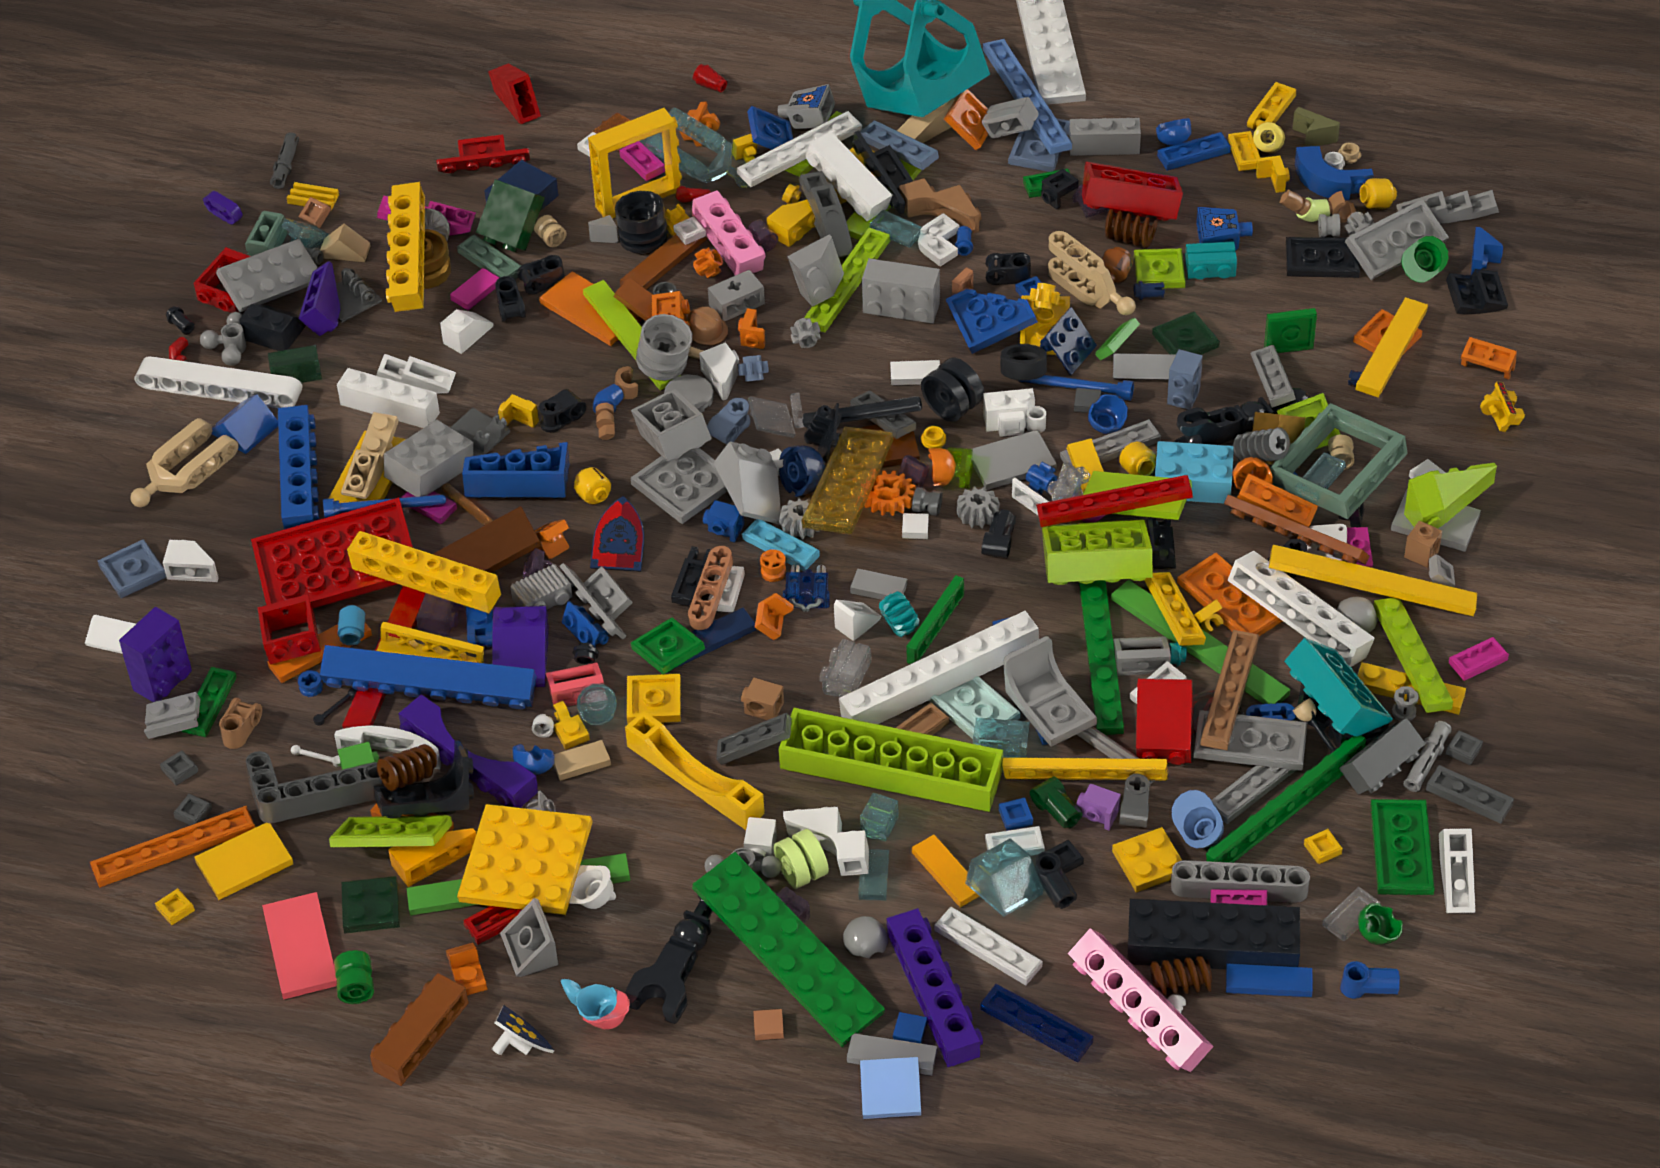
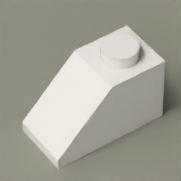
(463, 329)
(720, 368)
(188, 562)

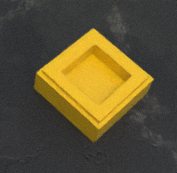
(1323, 846)
(174, 906)

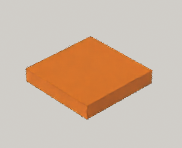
(966, 118)
(1374, 330)

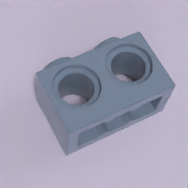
(1184, 379)

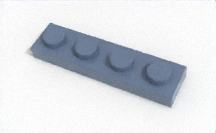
(904, 146)

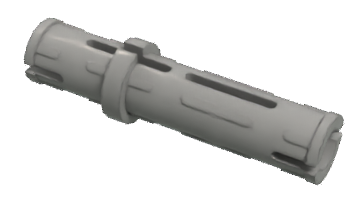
(1427, 756)

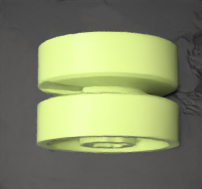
(801, 858)

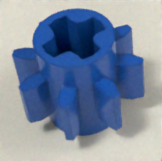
(1040, 477)

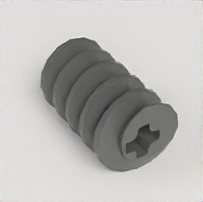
(1264, 444)

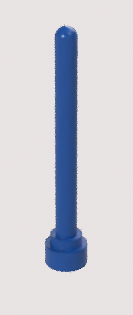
(1122, 389)
(334, 507)

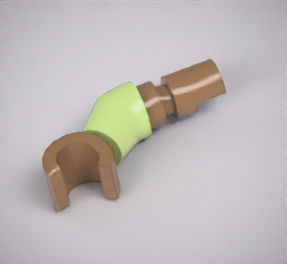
(1309, 209)

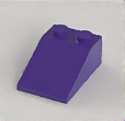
(521, 639)

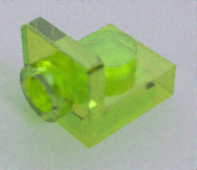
(964, 465)

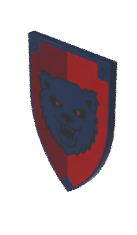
(618, 538)

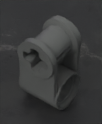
(1135, 801)

